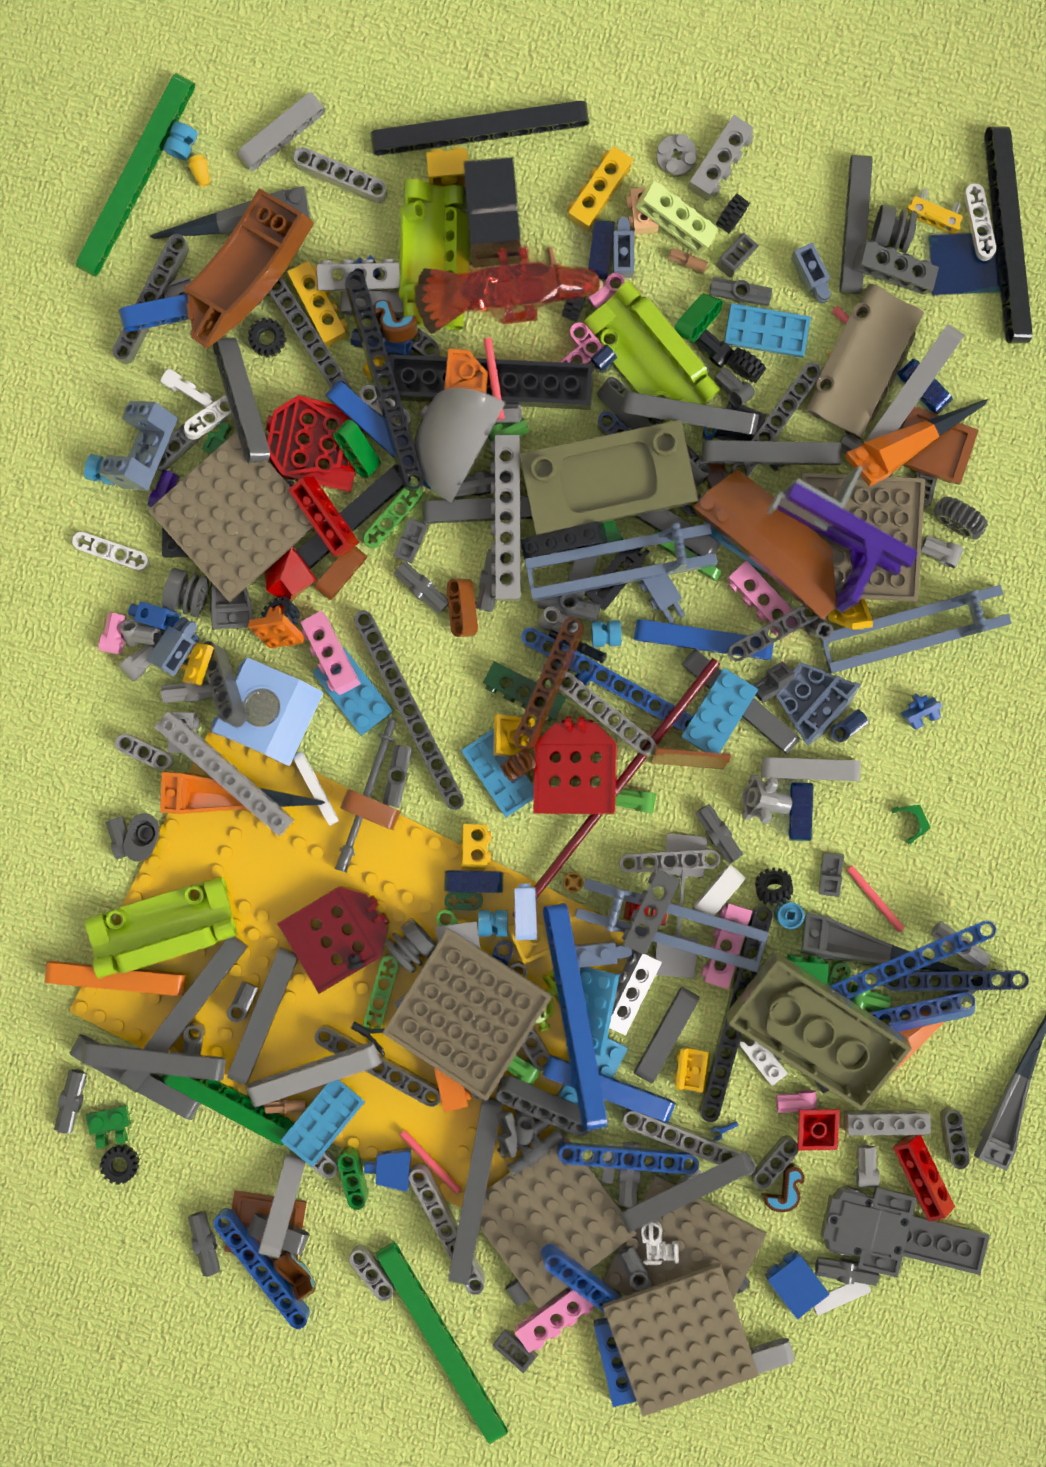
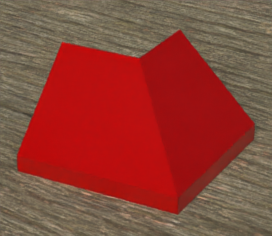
(288, 576)
(818, 1129)

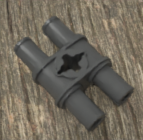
(540, 1148)

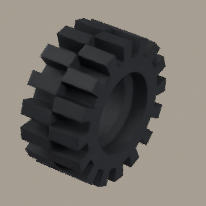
(732, 213)
(573, 308)
(272, 348)
(746, 365)
(775, 895)
(113, 1175)

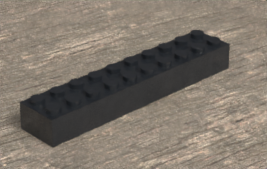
(520, 381)

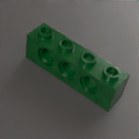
(499, 672)

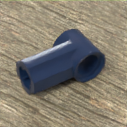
(603, 359)
(849, 726)

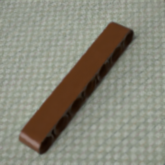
(549, 673)

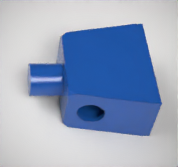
(153, 615)
(391, 1168)

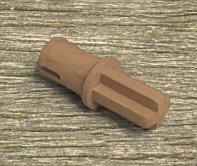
(687, 260)
(285, 1106)

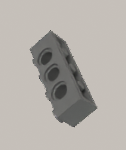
(885, 270)
(642, 942)

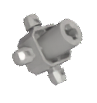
(762, 799)

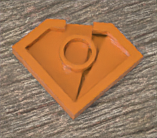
(465, 371)

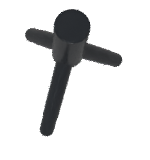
(366, 1032)

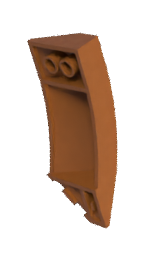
(245, 267)
(773, 541)

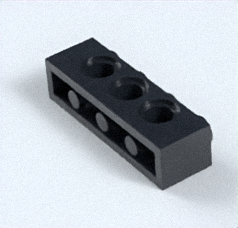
(564, 540)

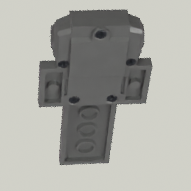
(885, 1230)

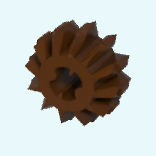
(518, 765)

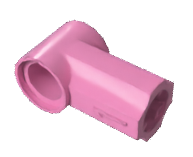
(607, 292)
(112, 640)
(793, 1102)

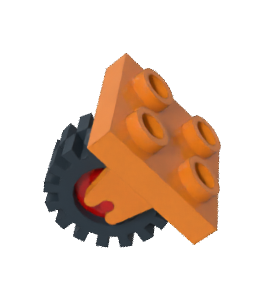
(277, 624)

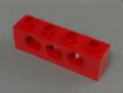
(323, 516)
(924, 1177)

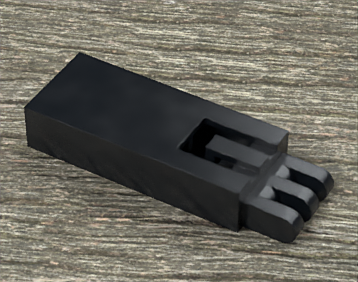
(607, 594)

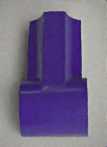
(165, 484)

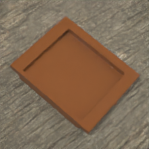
(947, 455)
(247, 1204)

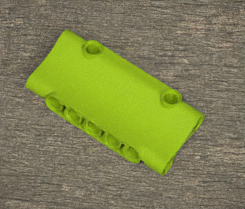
(431, 237)
(650, 349)
(160, 928)

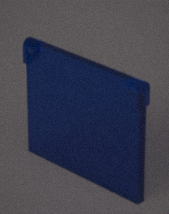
(959, 266)

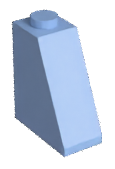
(525, 912)

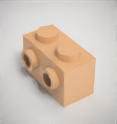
(639, 221)

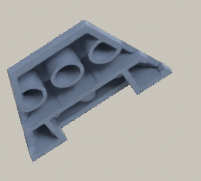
(815, 700)

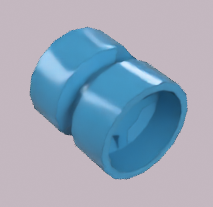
(179, 143)
(93, 468)
(606, 633)
(789, 915)
(492, 923)

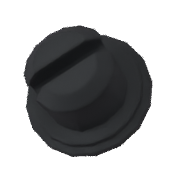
(355, 963)

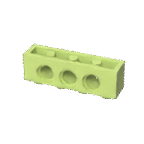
(666, 217)

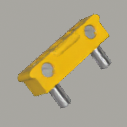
(935, 215)

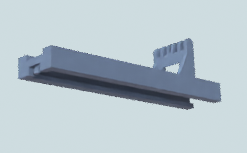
(672, 534)
(971, 598)
(612, 924)

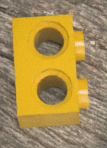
(469, 846)

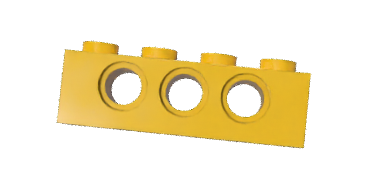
(621, 164)
(329, 333)

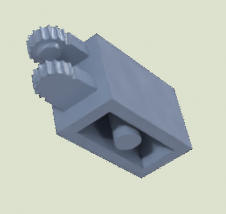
(623, 249)
(812, 272)
(663, 595)
(173, 646)
(600, 953)

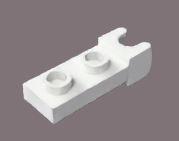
(175, 382)
(764, 1061)

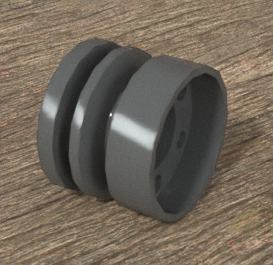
(895, 228)
(180, 591)
(411, 945)

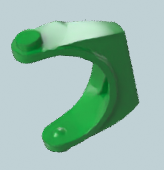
(917, 810)

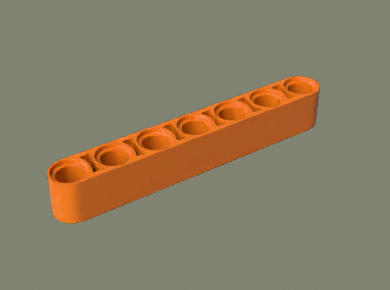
(136, 980)

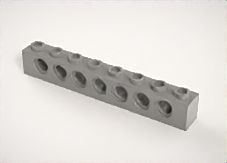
(511, 445)
(225, 773)

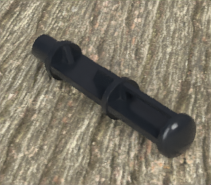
(584, 648)

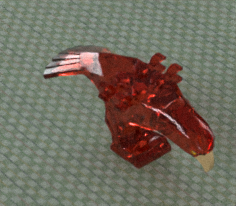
(503, 290)

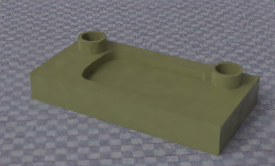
(609, 477)
(818, 1031)

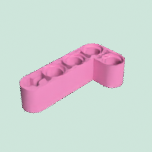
(581, 344)

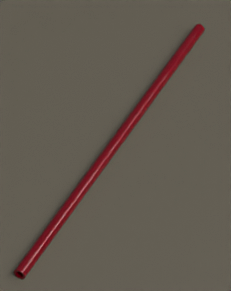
(626, 775)

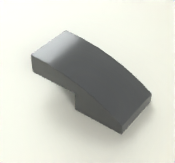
(411, 540)
(776, 680)
(830, 874)
(508, 1138)

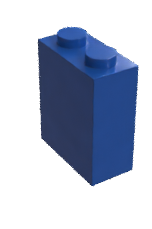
(796, 1284)

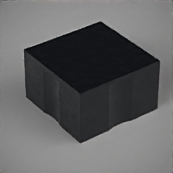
(492, 210)

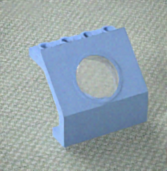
(275, 709)

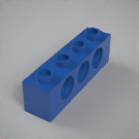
(619, 1393)

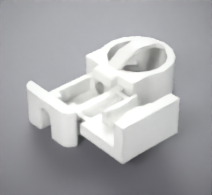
(655, 1249)

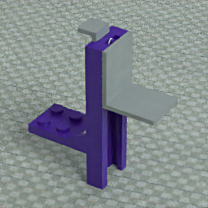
(866, 543)

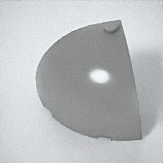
(453, 435)

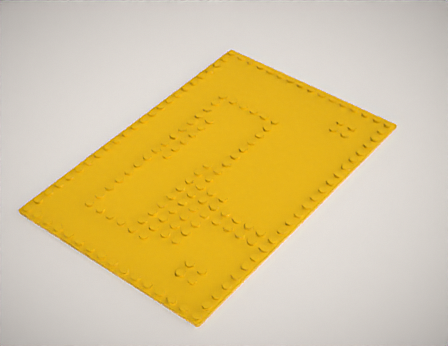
(276, 877)

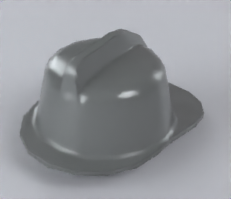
(141, 837)

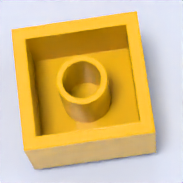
(447, 167)

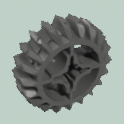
(960, 517)

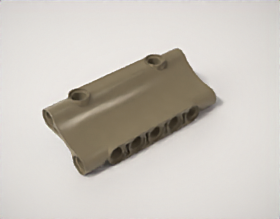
(865, 361)

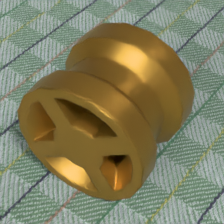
(574, 884)

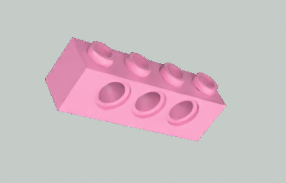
(761, 587)
(317, 625)
(723, 976)
(542, 1317)

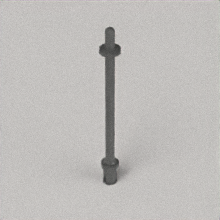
(347, 849)

